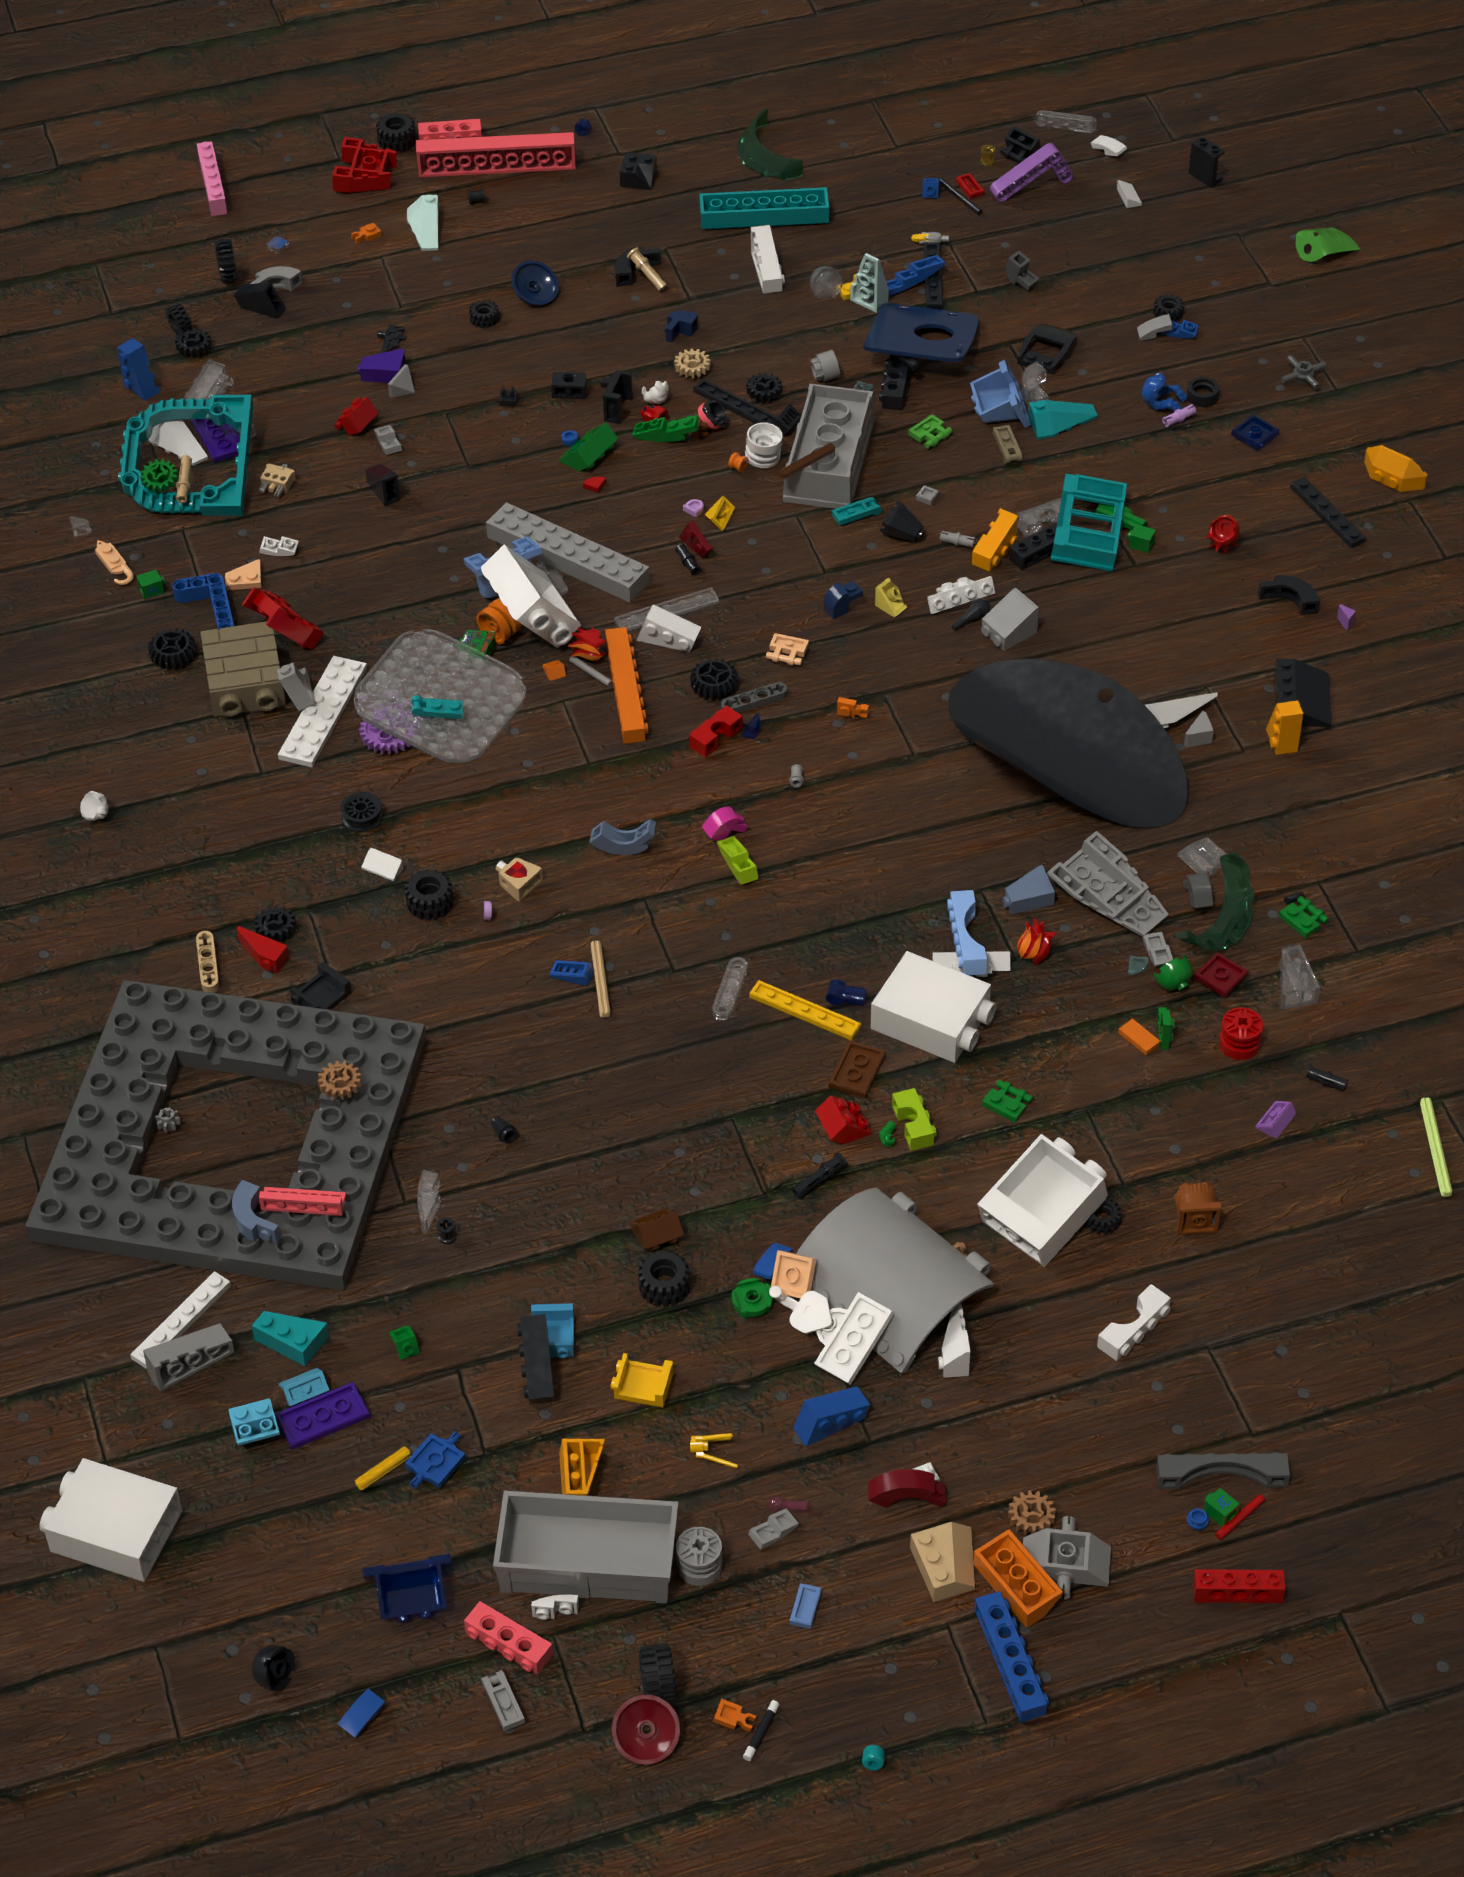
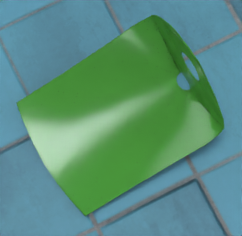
(1327, 242)

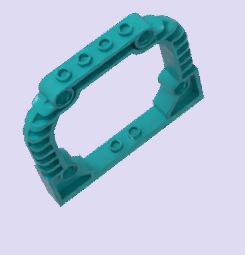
(212, 501)

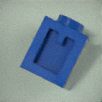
(930, 187)

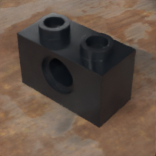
(569, 385)

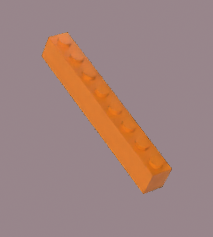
(625, 685)

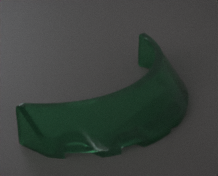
(762, 160)
(1235, 912)

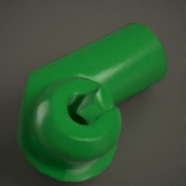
(885, 1134)

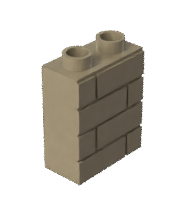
(242, 669)

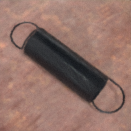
(1293, 898)

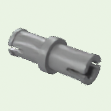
(958, 539)

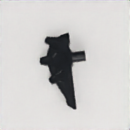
(391, 337)

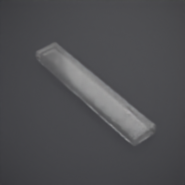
(676, 606)

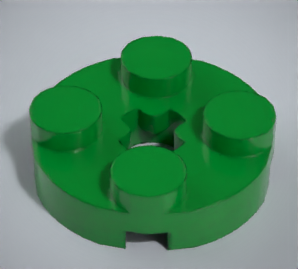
(752, 1308)

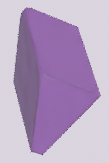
(1346, 616)

